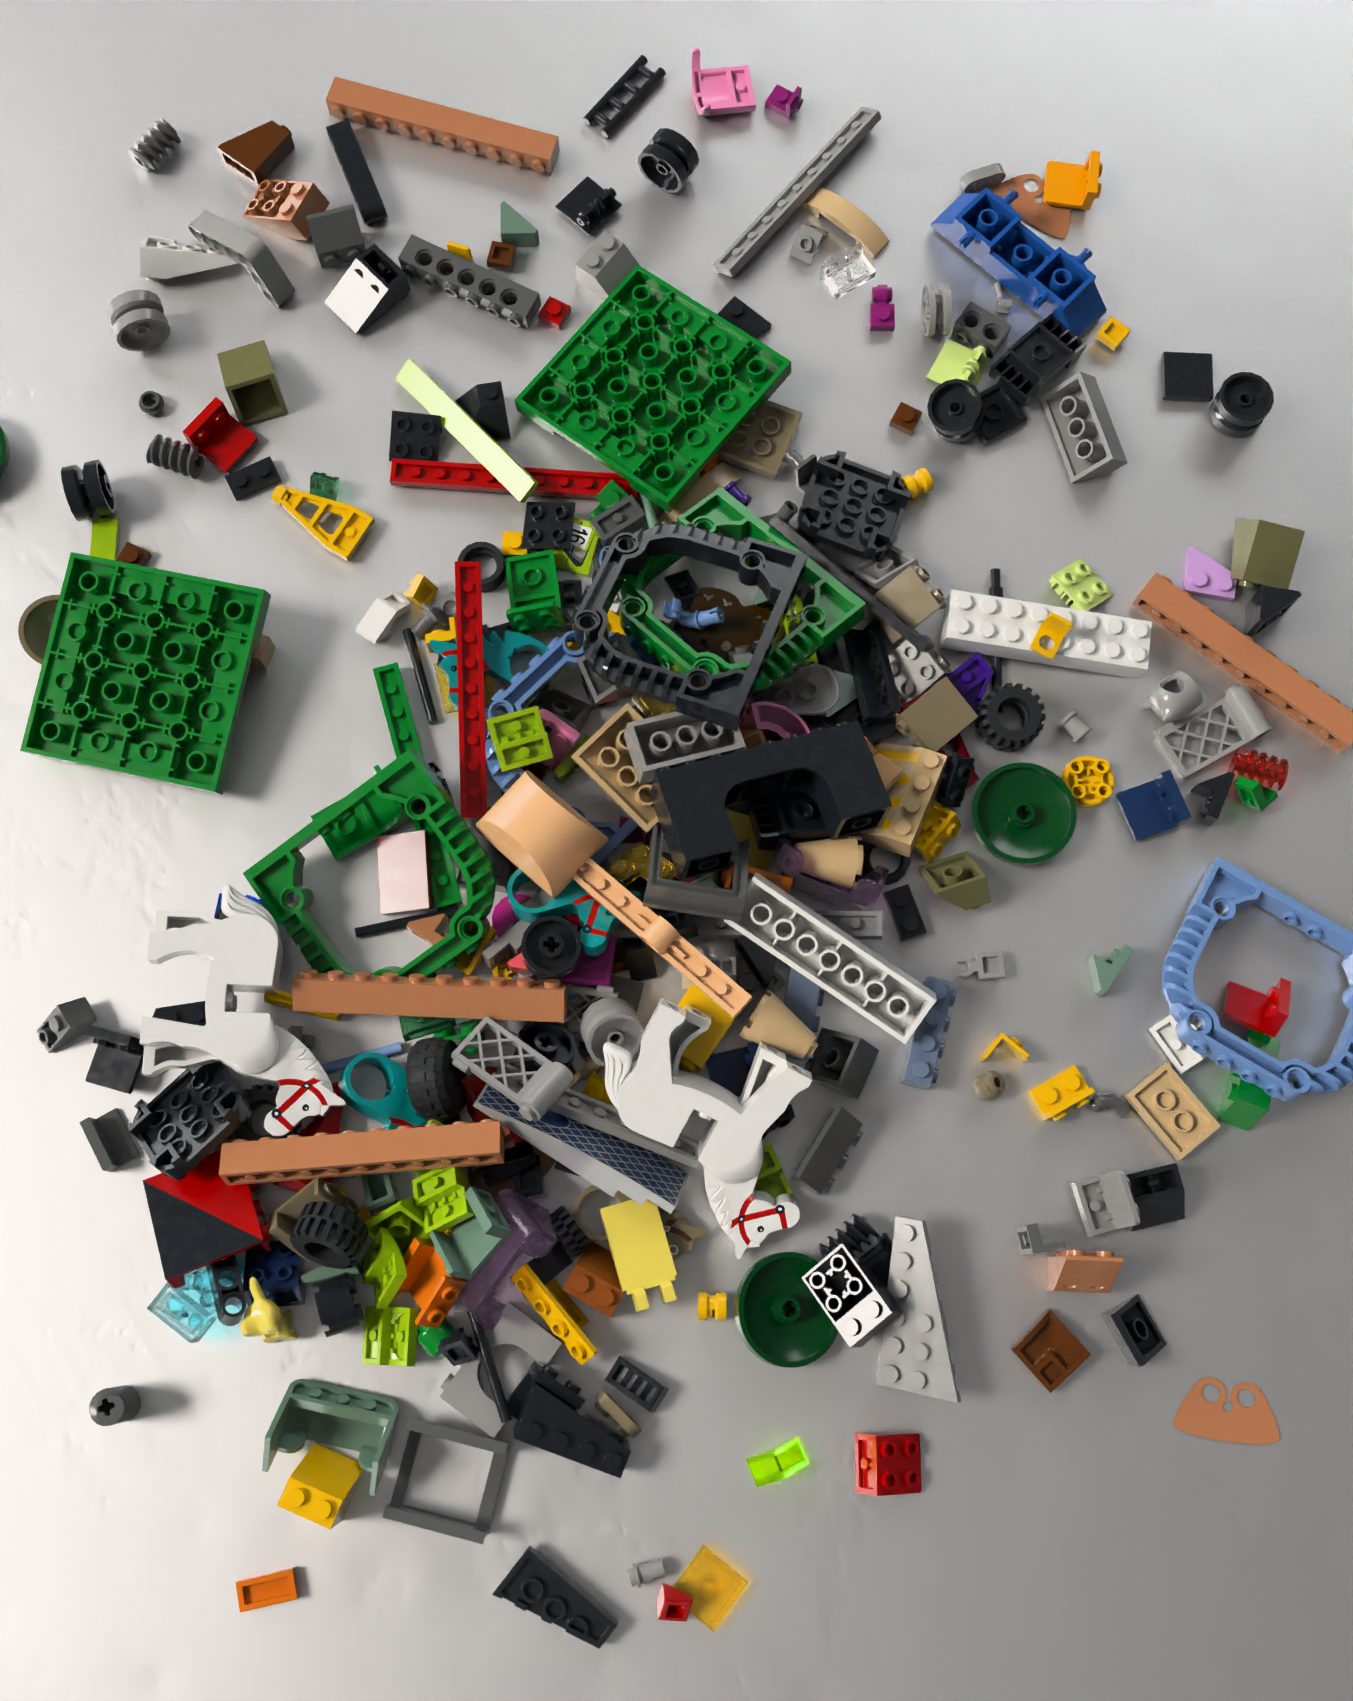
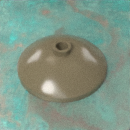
(36, 627)

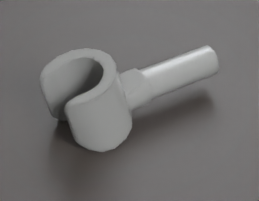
(1003, 304)

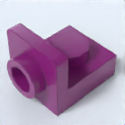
(784, 101)

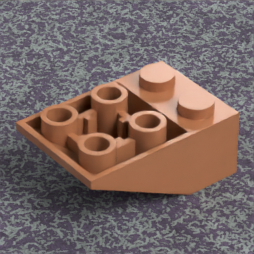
(284, 207)
(1083, 1271)

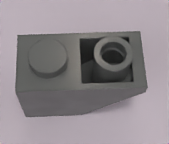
(66, 1023)

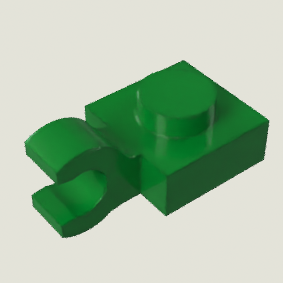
(608, 497)

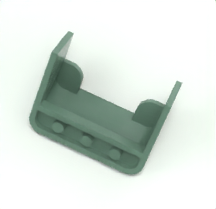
(334, 1418)

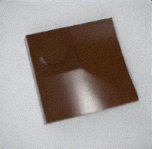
(1050, 1351)

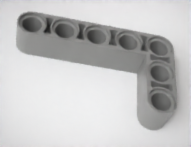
(245, 250)

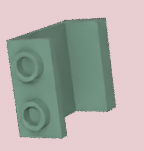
(473, 1239)

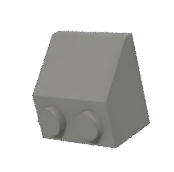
(605, 265)

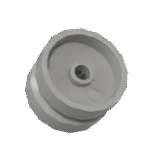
(138, 320)
(612, 1022)

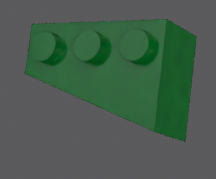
(1244, 1101)

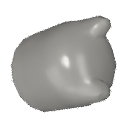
(1169, 700)

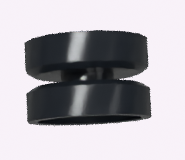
(668, 160)
(960, 397)
(1241, 404)
(88, 490)
(551, 932)
(549, 1040)

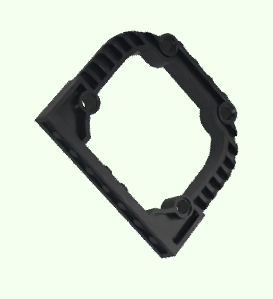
(720, 696)

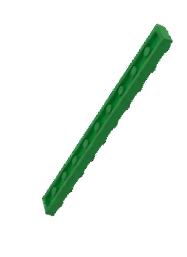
(405, 737)

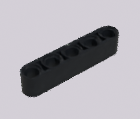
(356, 172)
(229, 1295)

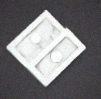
(1178, 1052)

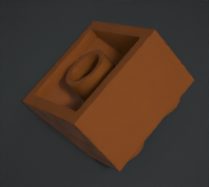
(596, 1280)

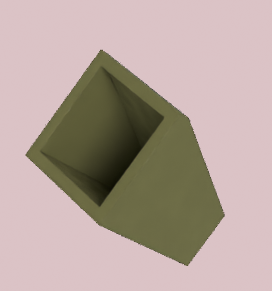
(252, 383)
(1264, 553)

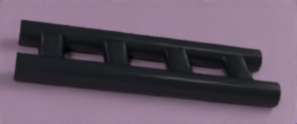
(624, 83)

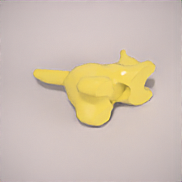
(265, 1318)

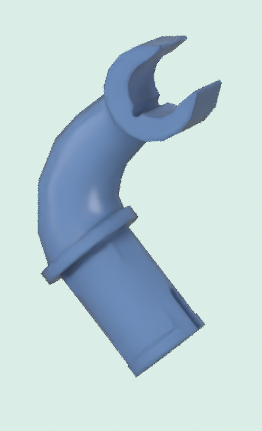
(695, 620)

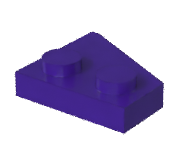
(972, 679)

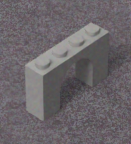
(466, 1389)

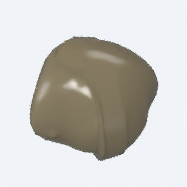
(989, 1085)

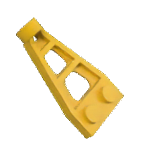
(347, 535)

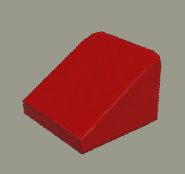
(673, 1604)

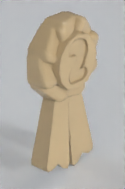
(586, 1072)

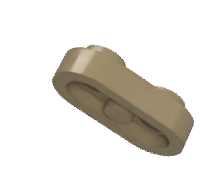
(625, 1424)

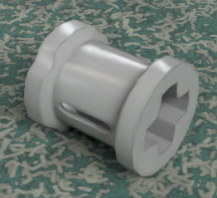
(1075, 726)

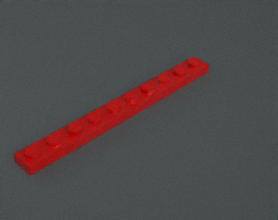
(477, 478)
(470, 690)

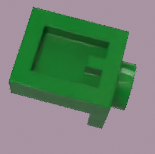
(1254, 794)

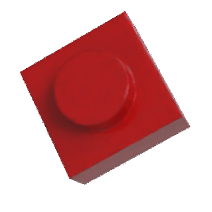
(554, 313)

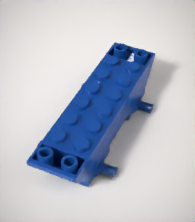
(1042, 277)

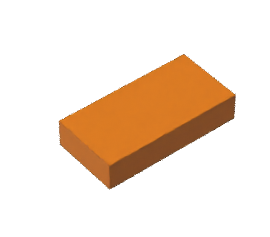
(267, 1589)

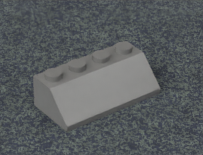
(1083, 428)

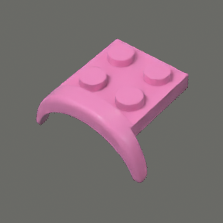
(721, 89)

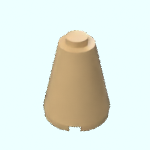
(833, 860)
(780, 1028)

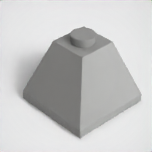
(882, 572)

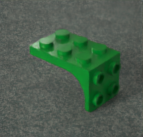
(534, 593)
(372, 819)

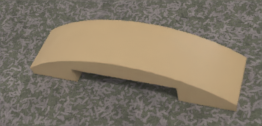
(847, 218)
(709, 482)

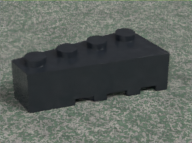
(569, 1432)

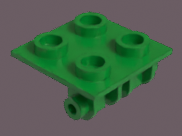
(463, 1032)

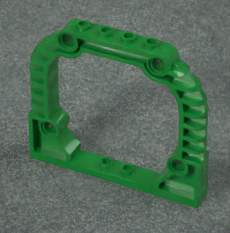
(820, 625)
(405, 781)

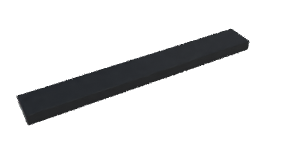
(851, 583)

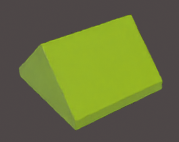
(402, 1221)

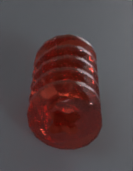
(1259, 766)

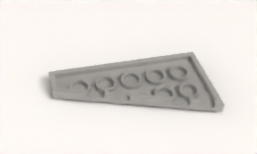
(917, 1342)

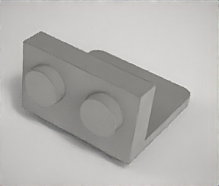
(916, 670)
(1106, 1203)

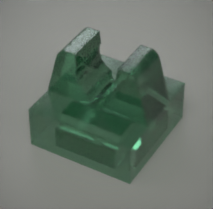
(324, 485)

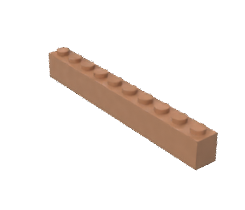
(443, 125)
(1247, 661)
(430, 996)
(362, 1152)

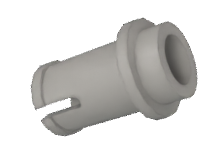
(646, 1572)

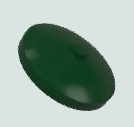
(1023, 814)
(780, 1314)

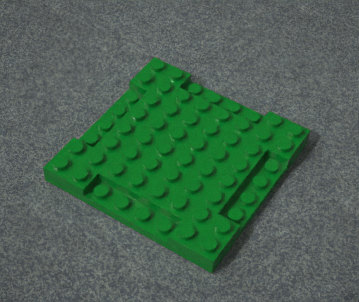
(653, 386)
(145, 672)

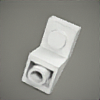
(380, 617)

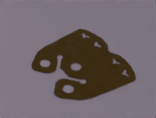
(738, 627)

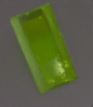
(777, 1462)

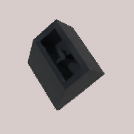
(1158, 1195)

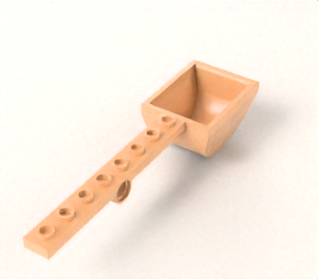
(558, 845)

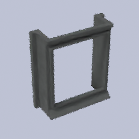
(692, 897)
(435, 1521)

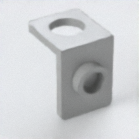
(807, 242)

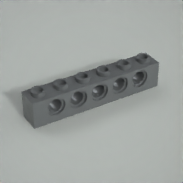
(421, 251)

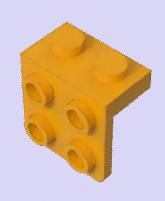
(1073, 183)

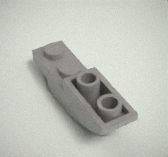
(511, 940)

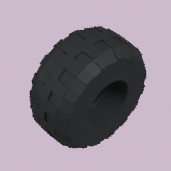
(433, 1079)

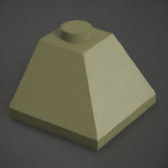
(958, 881)

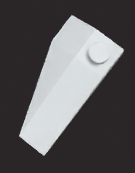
(165, 259)

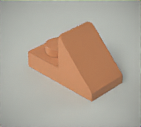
(429, 928)

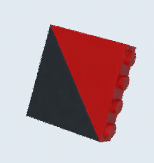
(203, 1219)

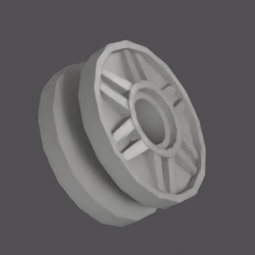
(936, 309)

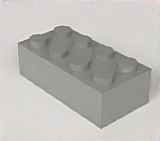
(675, 740)

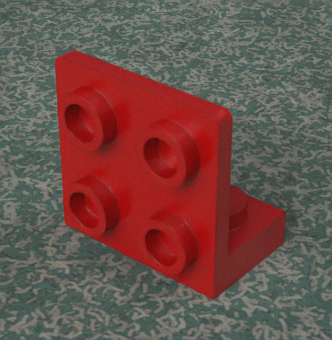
(219, 436)
(1257, 1010)
(887, 1464)

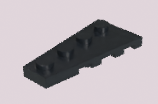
(744, 317)
(547, 1592)

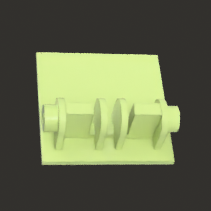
(959, 363)
(1080, 585)

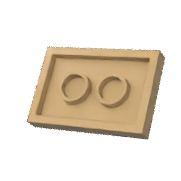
(1172, 1111)

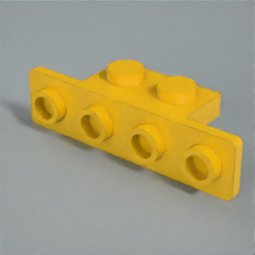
(557, 1311)

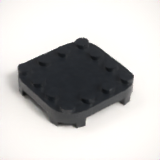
(853, 507)
(190, 1118)

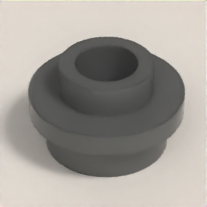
(148, 398)

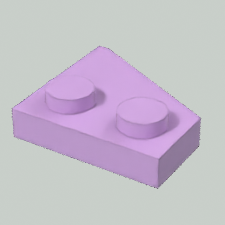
(1207, 577)

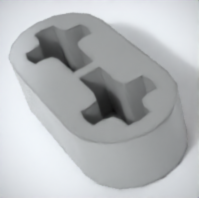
(982, 178)

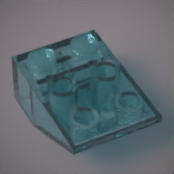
(189, 1307)

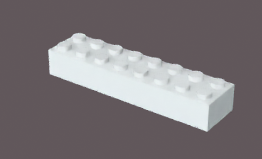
(1009, 625)
(833, 959)

